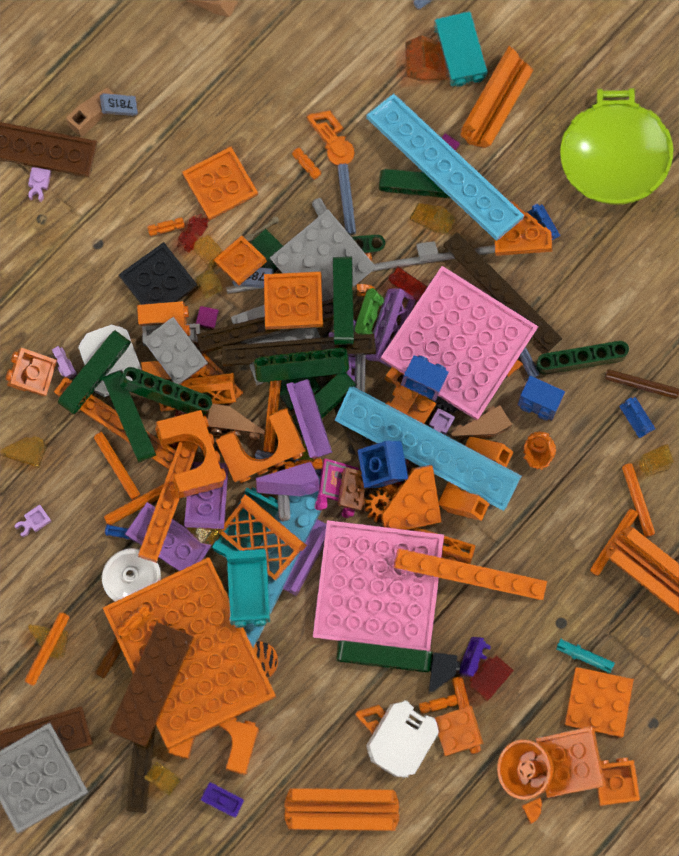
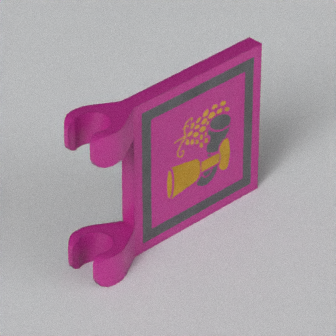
(330, 485)

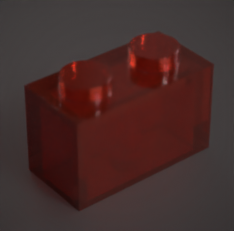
(491, 678)

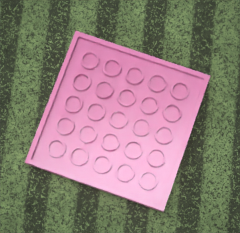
(467, 335)
(368, 598)

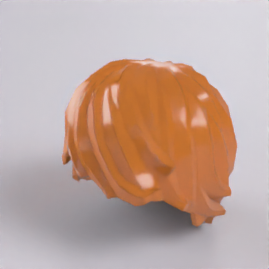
(539, 450)

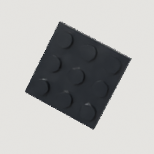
(158, 278)

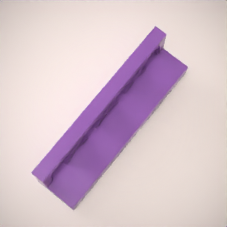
(387, 321)
(309, 419)
(306, 558)

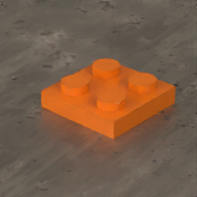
(240, 260)
(458, 731)

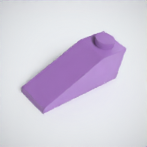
(293, 481)

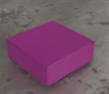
(207, 317)

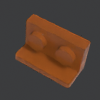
(351, 490)

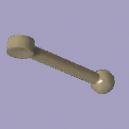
(249, 237)

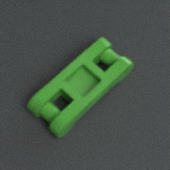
(368, 312)

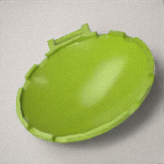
(616, 150)

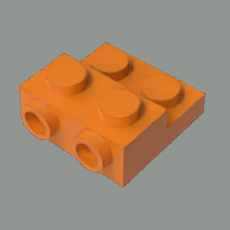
(31, 372)
(412, 403)
(619, 781)

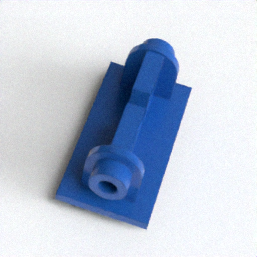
(541, 215)
(637, 417)

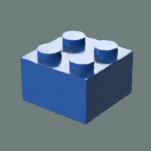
(425, 377)
(540, 398)
(382, 464)

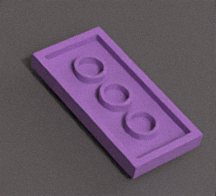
(208, 507)
(180, 546)

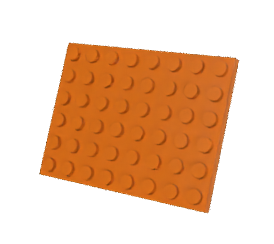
(221, 667)

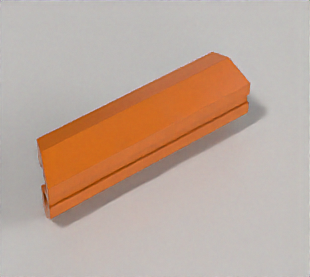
(496, 100)
(646, 565)
(341, 809)

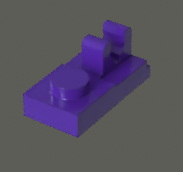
(472, 656)
(222, 799)

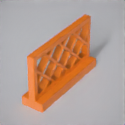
(272, 524)

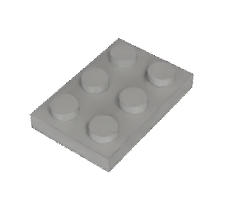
(175, 351)

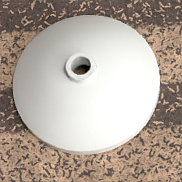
(118, 583)

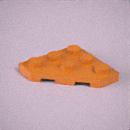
(524, 238)
(414, 502)

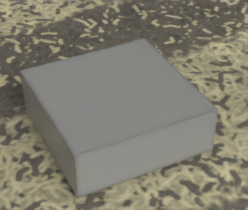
(427, 251)

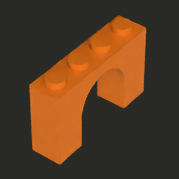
(159, 314)
(193, 428)
(243, 465)
(459, 501)
(243, 743)

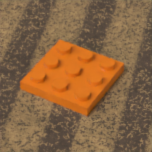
(220, 183)
(293, 300)
(599, 702)
(574, 761)

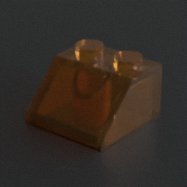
(425, 60)

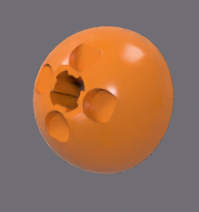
(517, 773)

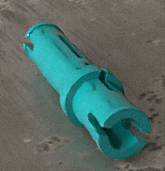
(584, 655)

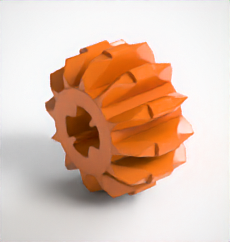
(373, 503)

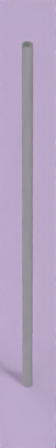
(389, 265)

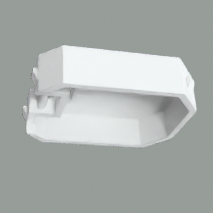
(95, 339)
(399, 746)

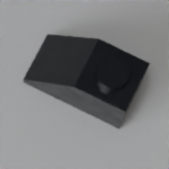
(442, 670)

